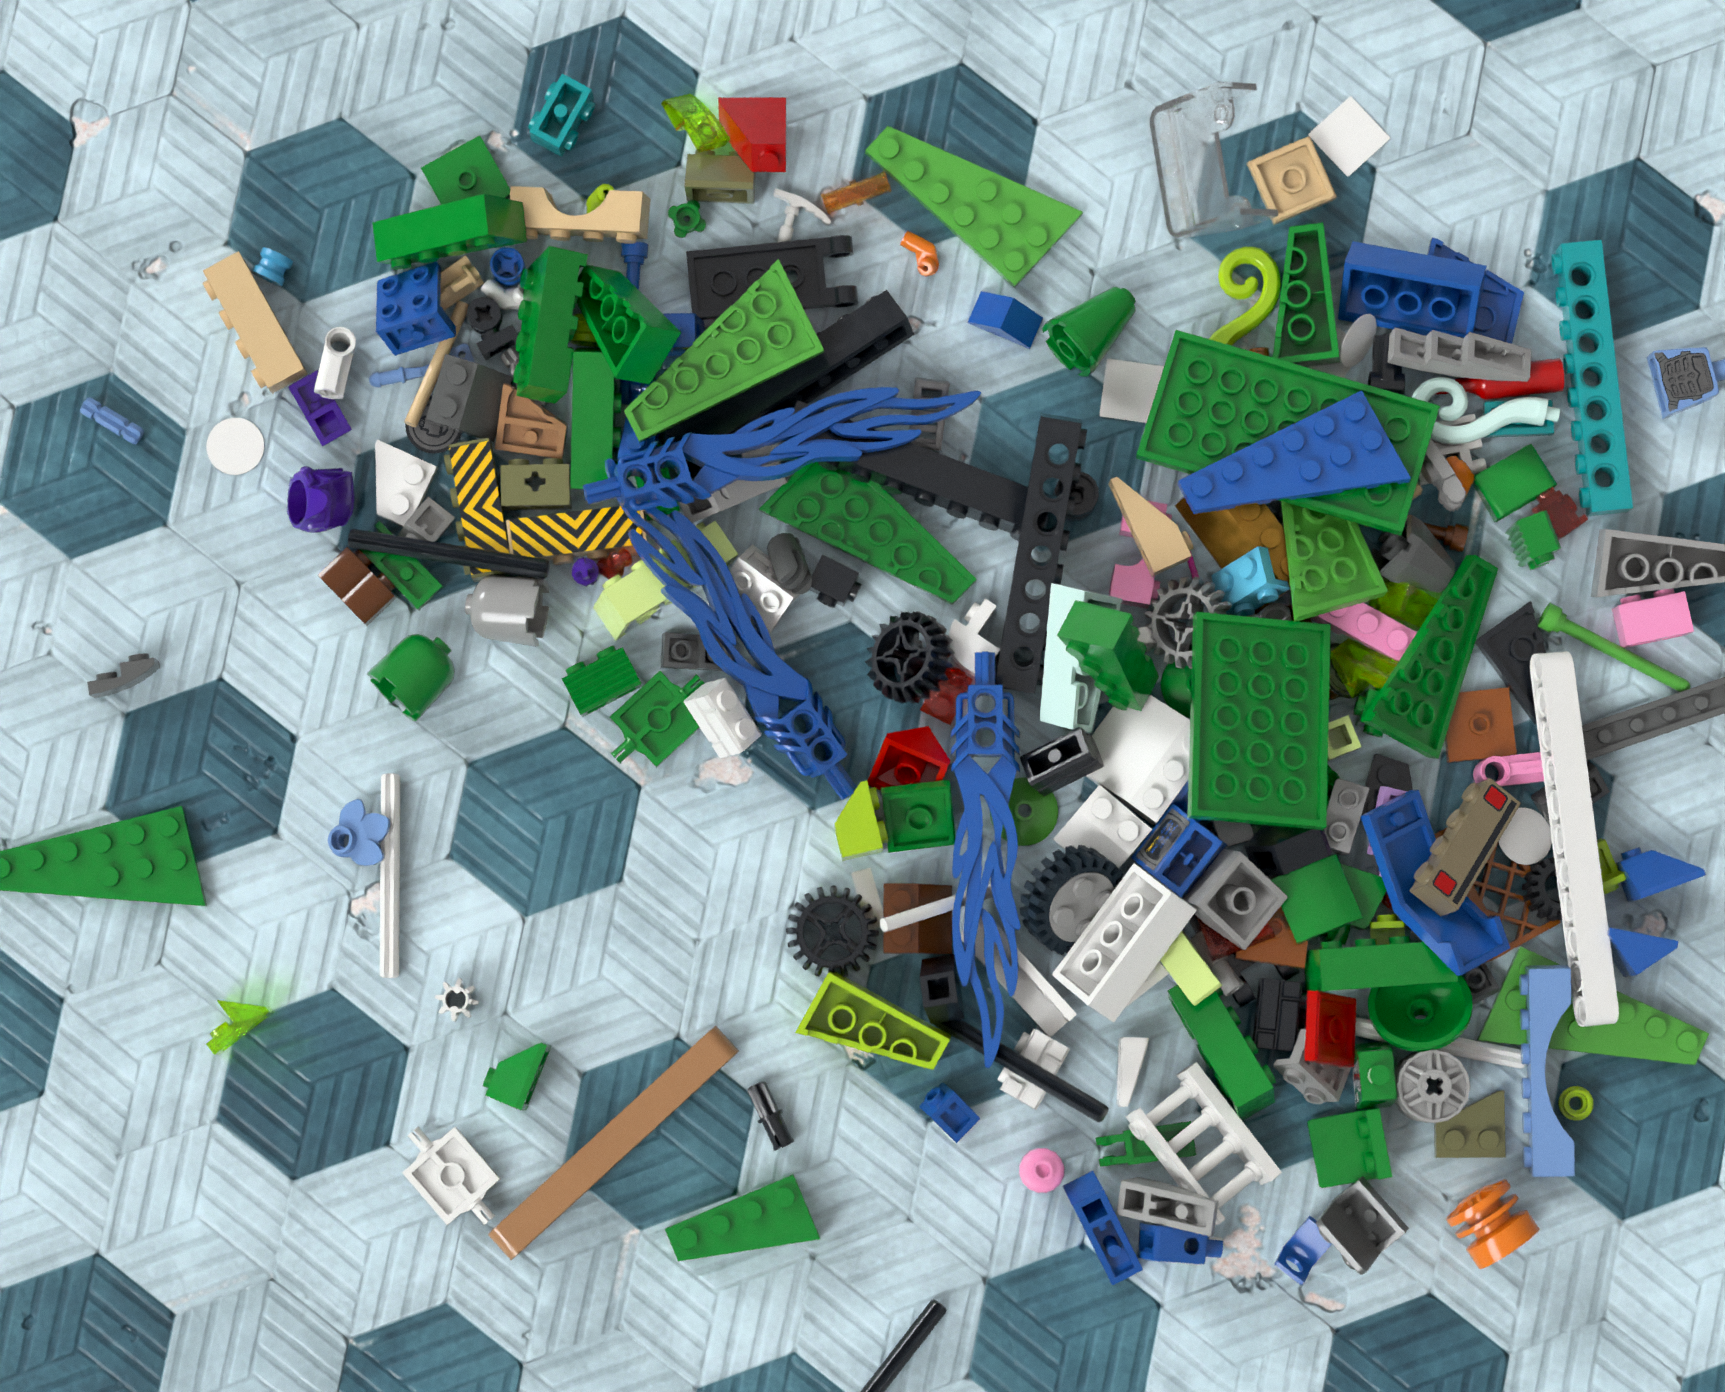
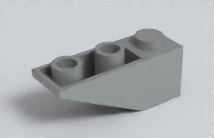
(729, 496)

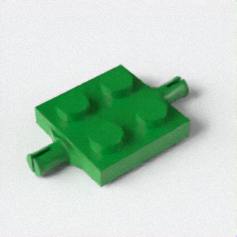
(656, 719)

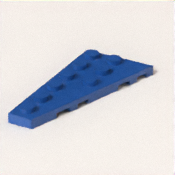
(1311, 458)

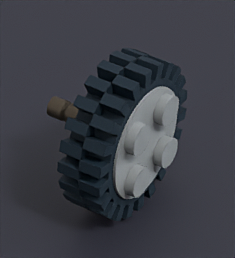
(1067, 895)

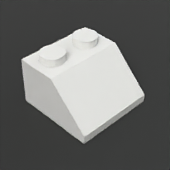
(1105, 826)

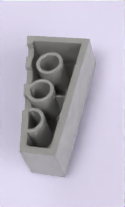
(1651, 562)

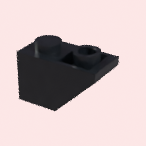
(1286, 849)
(941, 989)

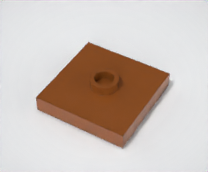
(1481, 726)
(1278, 950)

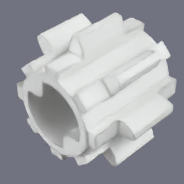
(455, 1010)

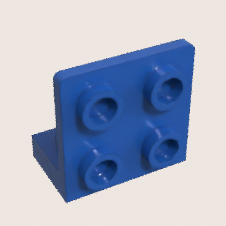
(411, 310)

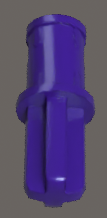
(585, 571)

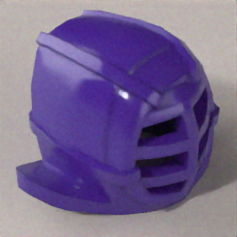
(320, 499)

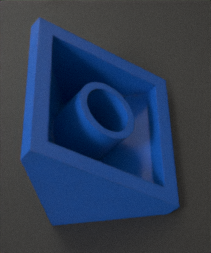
(1637, 951)

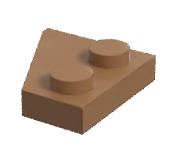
(528, 427)

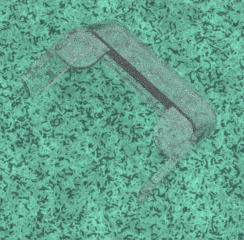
(1193, 166)

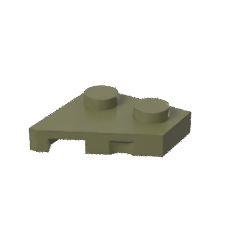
(1474, 1131)

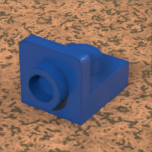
(949, 1111)

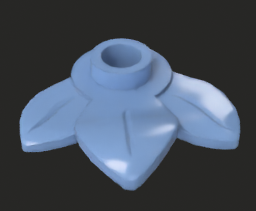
(364, 834)

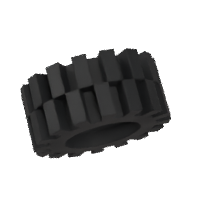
(1536, 890)

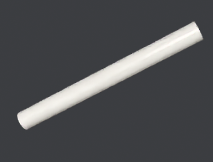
(924, 912)

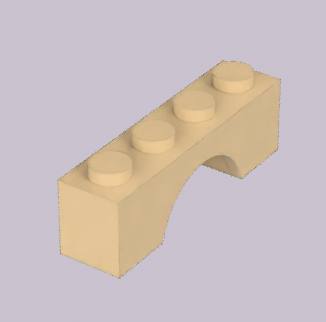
(620, 216)

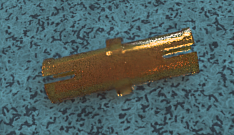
(856, 192)

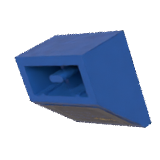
(1178, 851)

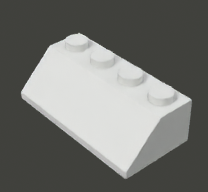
(1123, 942)

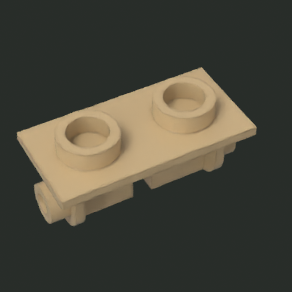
(458, 281)

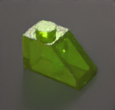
(1405, 604)

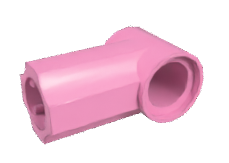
(1512, 769)

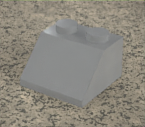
(1235, 898)

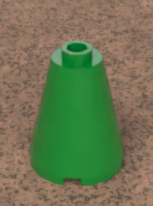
(1089, 329)

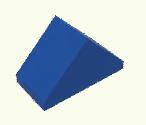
(1006, 318)

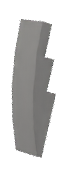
(1464, 357)

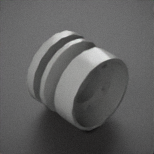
(1411, 1086)

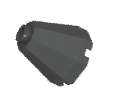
(1414, 558)

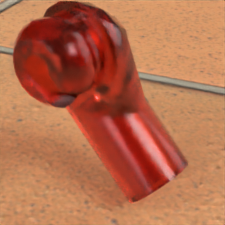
(615, 563)

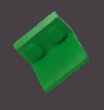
(1349, 1147)

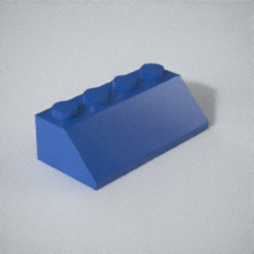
(1411, 290)

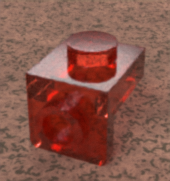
(943, 703)

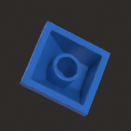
(1653, 873)

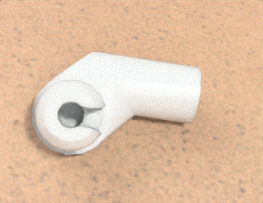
(505, 298)

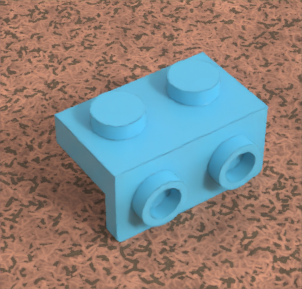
(1249, 582)

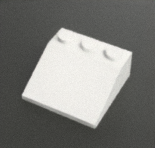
(1143, 757)

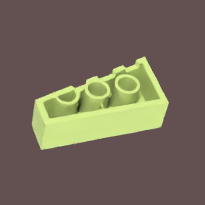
(640, 593)

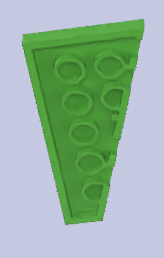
(989, 213)
(1327, 563)
(1638, 1033)

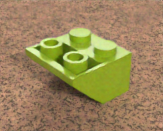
(857, 825)

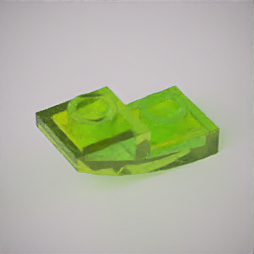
(702, 126)

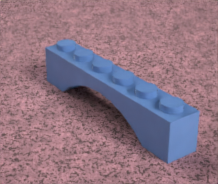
(1547, 999)

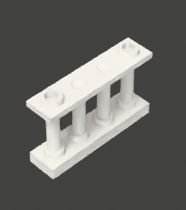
(1215, 1112)

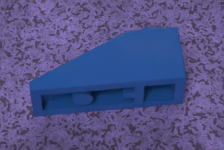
(1102, 1227)

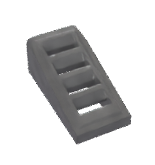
(932, 385)

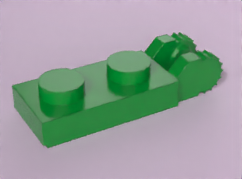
(1138, 1151)

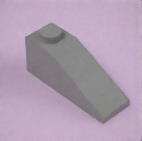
(1167, 1205)

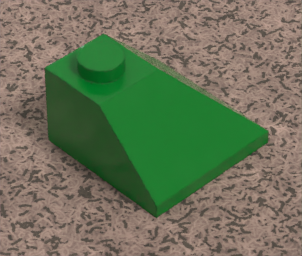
(517, 1076)

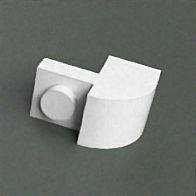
(967, 638)

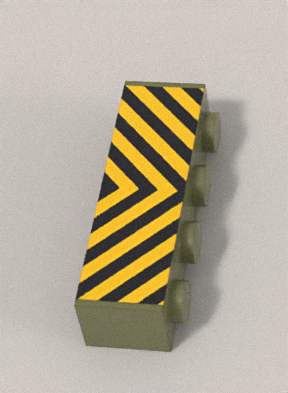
(478, 499)

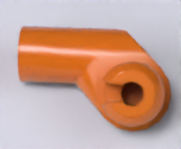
(925, 253)
(1462, 471)

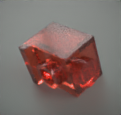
(1560, 511)

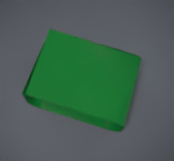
(1513, 482)

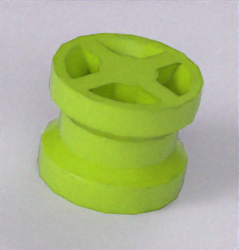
(583, 334)

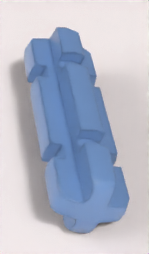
(112, 420)

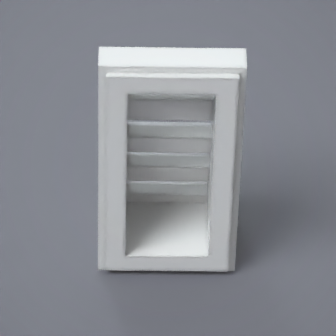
(1130, 1059)

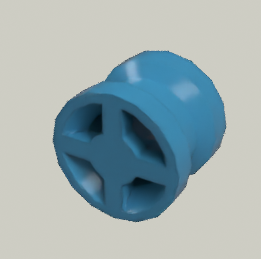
(272, 266)

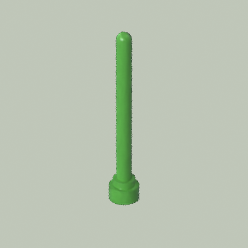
(1554, 620)

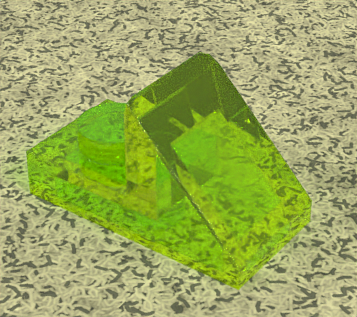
(1361, 666)
(244, 1018)

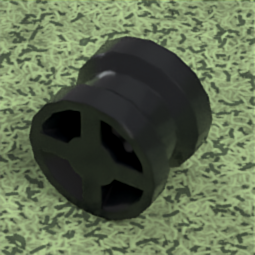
(487, 319)

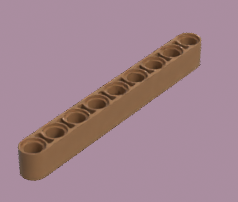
(613, 1143)

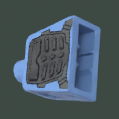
(1684, 378)

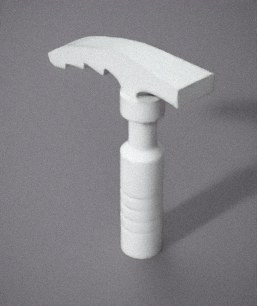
(792, 211)

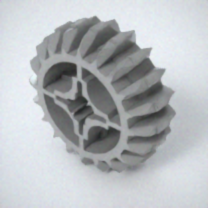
(1161, 617)

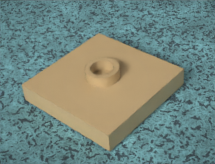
(1292, 180)

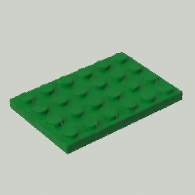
(1259, 721)

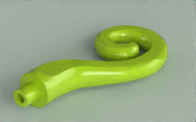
(1269, 296)

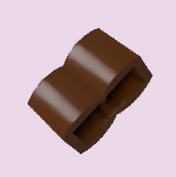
(357, 585)

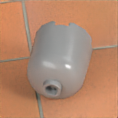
(509, 609)

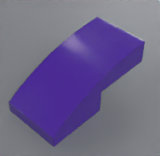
(320, 412)

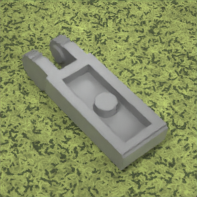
(1438, 471)

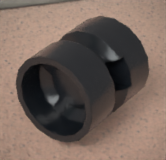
(1086, 496)

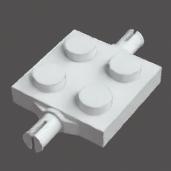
(451, 1175)

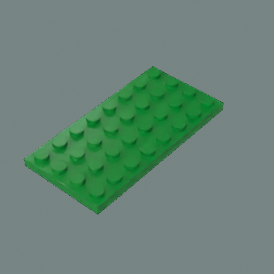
(1228, 398)

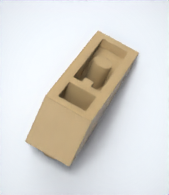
(1153, 532)

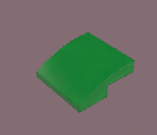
(1318, 899)

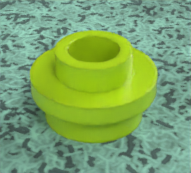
(1586, 1103)

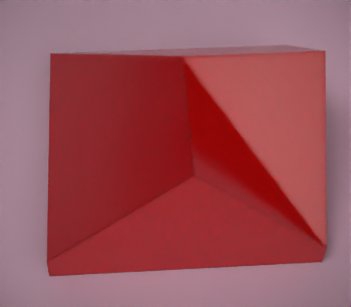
(909, 758)

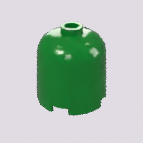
(414, 673)

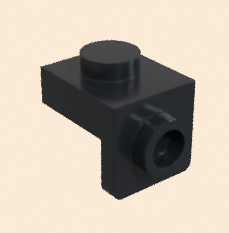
(497, 341)

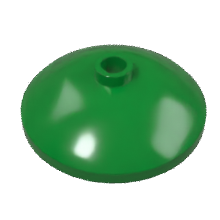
(1444, 1004)

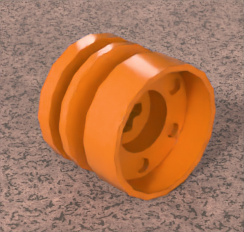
(1492, 1224)

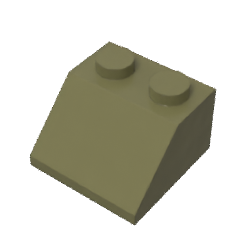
(719, 178)

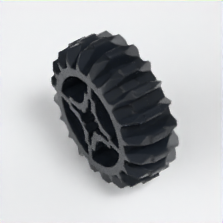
(918, 666)
(809, 914)

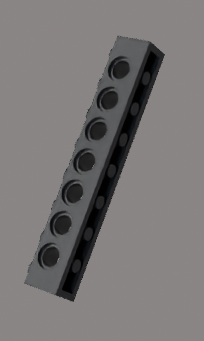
(1051, 431)

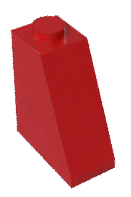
(756, 130)

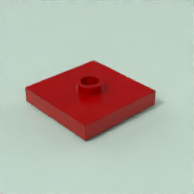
(1330, 1029)

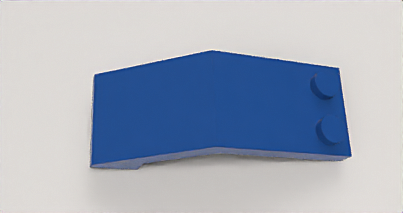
(1401, 844)

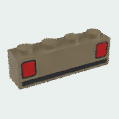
(1464, 846)

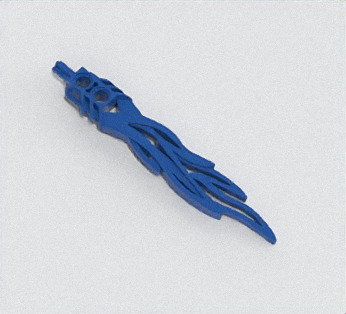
(798, 429)
(730, 609)
(996, 791)

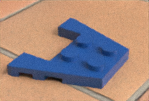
(1499, 300)

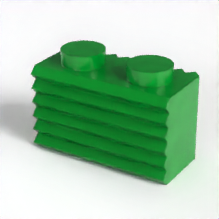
(1533, 540)
(601, 681)

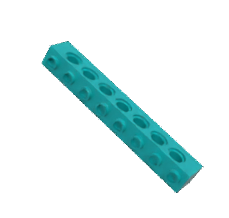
(1589, 259)

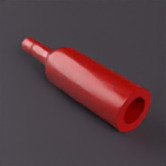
(1545, 377)

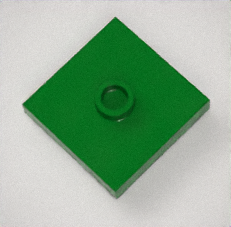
(466, 173)
(918, 816)

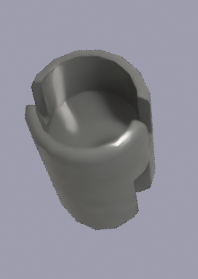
(789, 563)

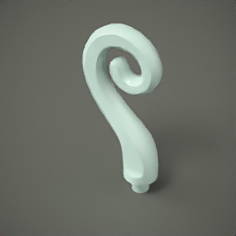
(1522, 410)

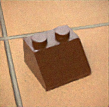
(922, 937)

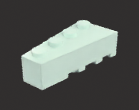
(1067, 691)

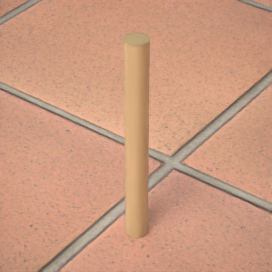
(432, 373)

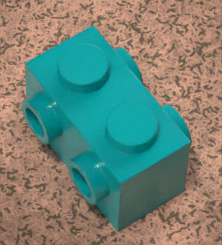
(561, 115)

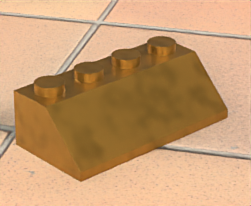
(1237, 531)

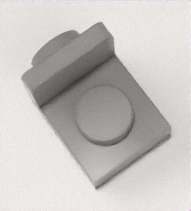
(427, 522)

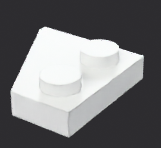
(400, 482)

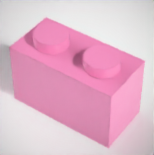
(1652, 619)

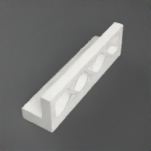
(1032, 989)

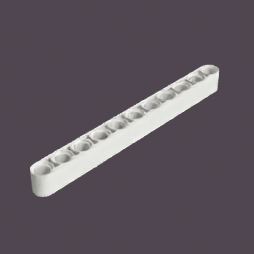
(1574, 838)

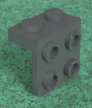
(1360, 1225)

